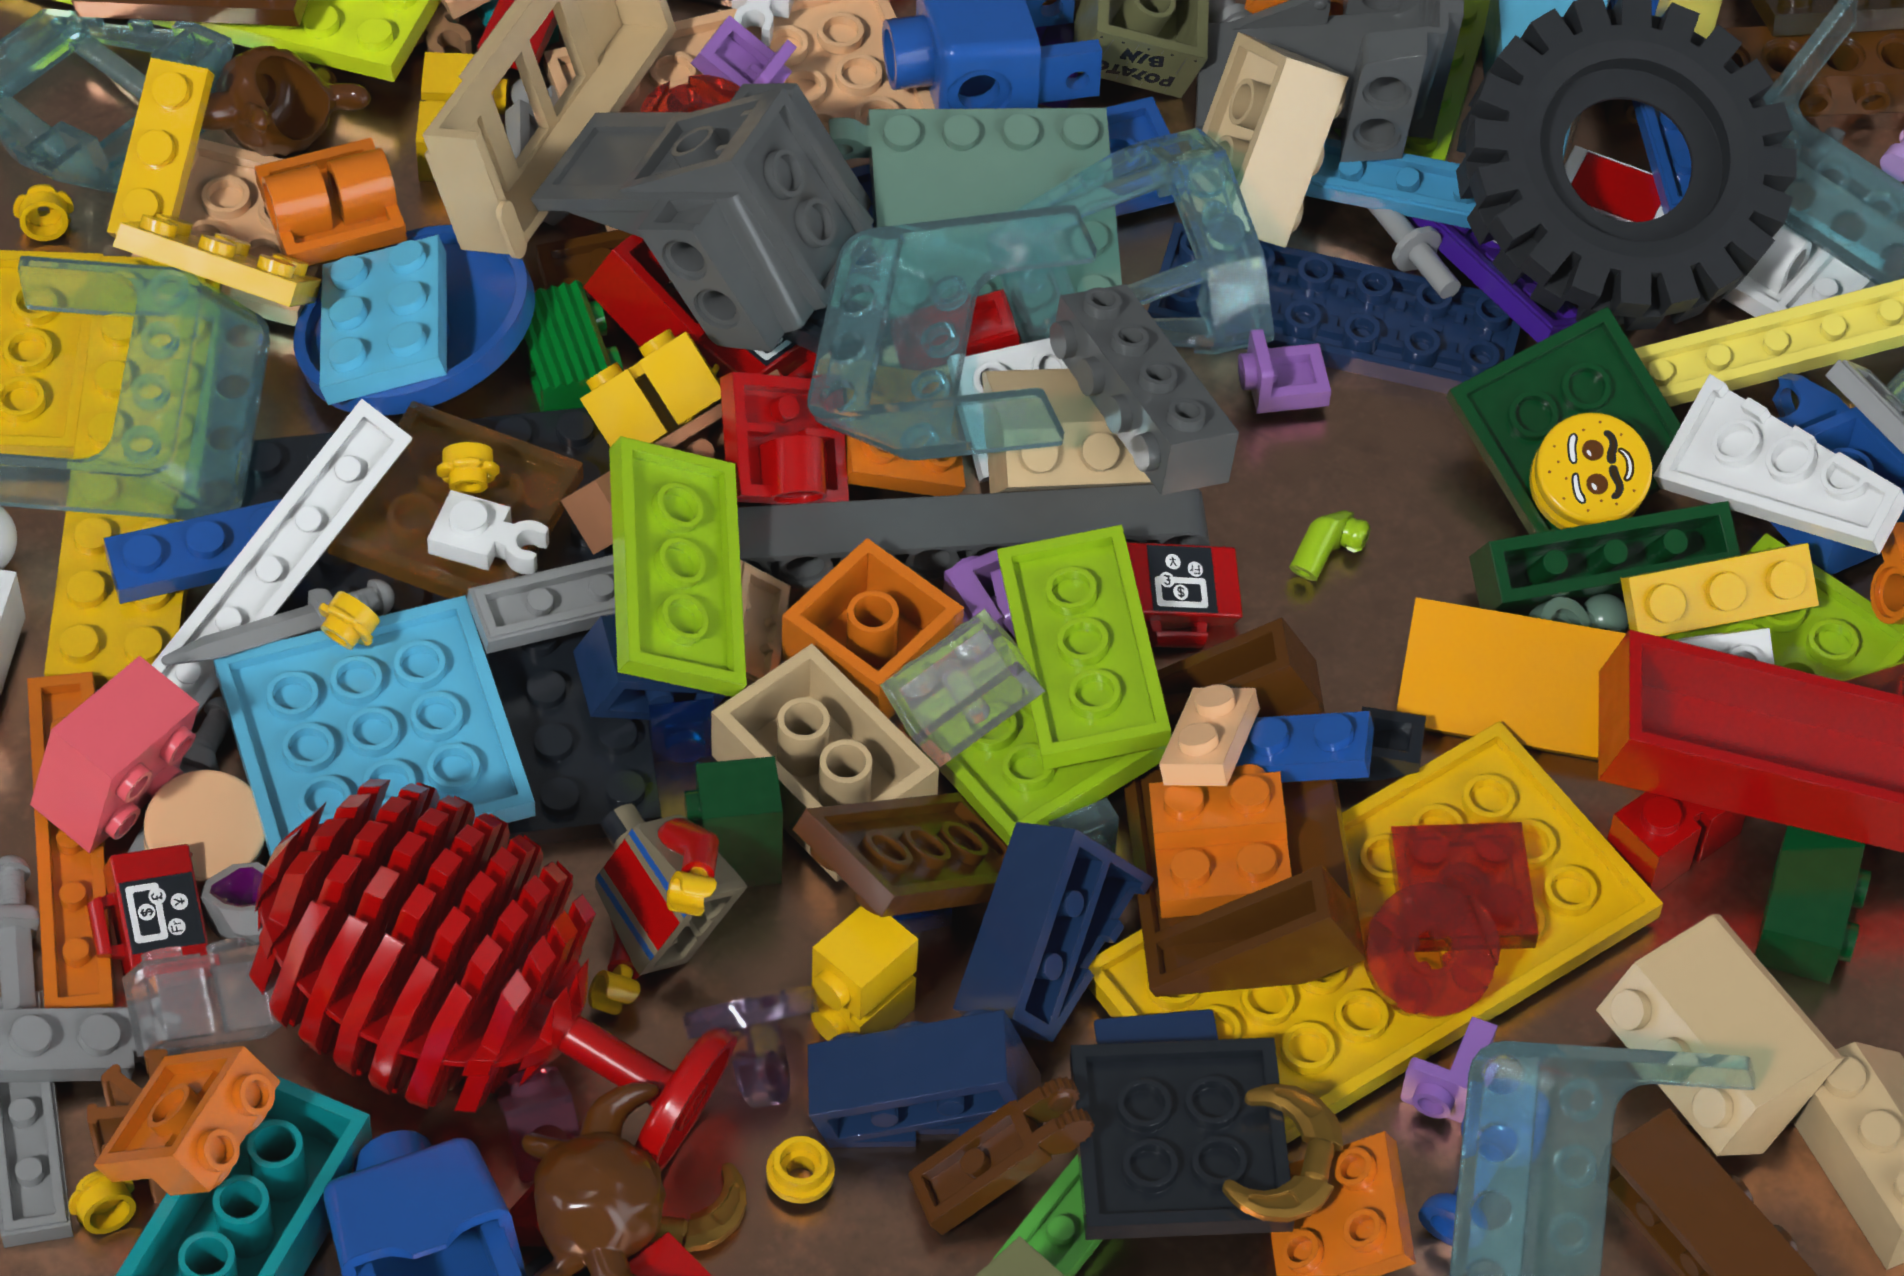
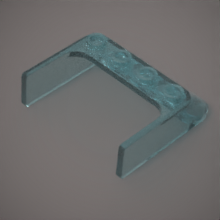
(1837, 194)
(903, 329)
(183, 397)
(1543, 1149)

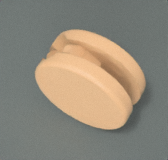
(212, 816)

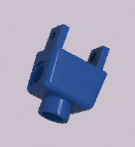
(989, 54)
(421, 1212)

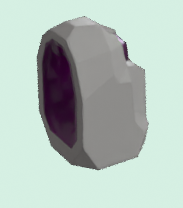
(230, 902)

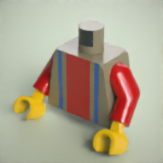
(662, 897)

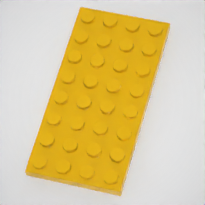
(1337, 1030)

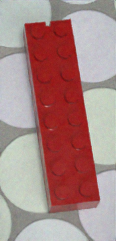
(1753, 739)

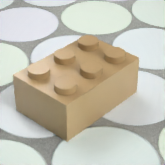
(824, 739)

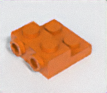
(1218, 840)
(191, 1121)

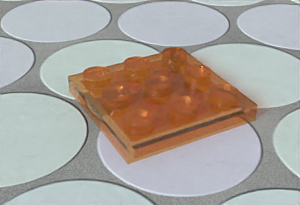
(397, 516)

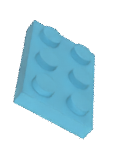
(383, 320)

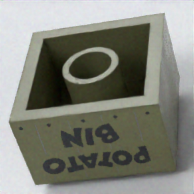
(1147, 41)

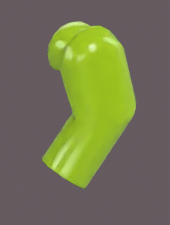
(1326, 535)

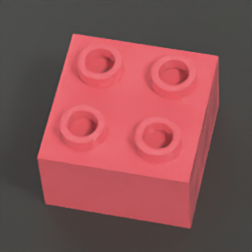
(114, 754)

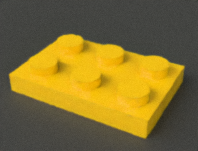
(219, 259)

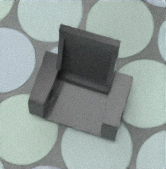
(1388, 48)
(730, 200)

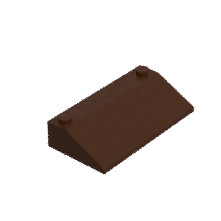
(1291, 927)

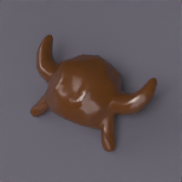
(277, 101)
(597, 1191)

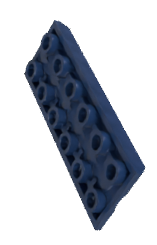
(1367, 317)

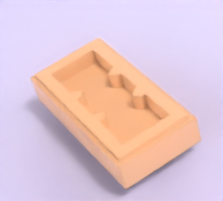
(763, 605)

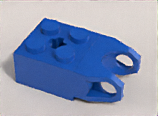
(1841, 431)

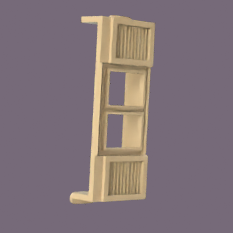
(467, 144)

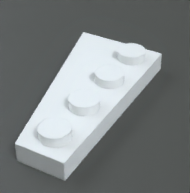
(1776, 472)

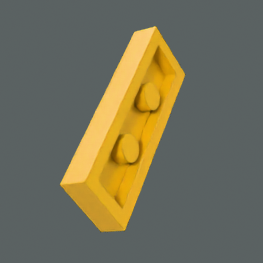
(162, 142)
(1720, 591)

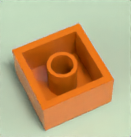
(870, 619)

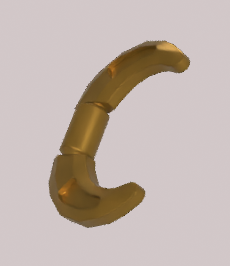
(1310, 1190)
(714, 1222)

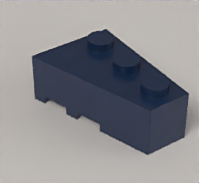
(1045, 926)
(917, 1079)

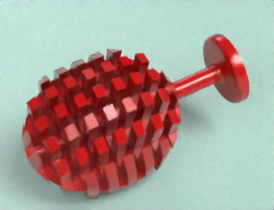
(447, 959)

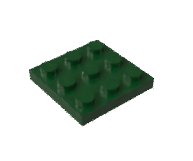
(1567, 374)

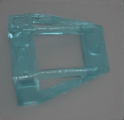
(51, 36)
(1217, 225)

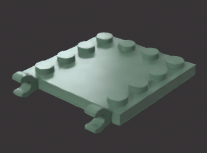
(982, 164)

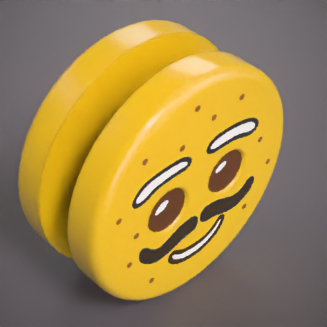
(1590, 471)

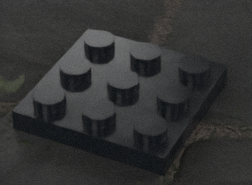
(1172, 1134)

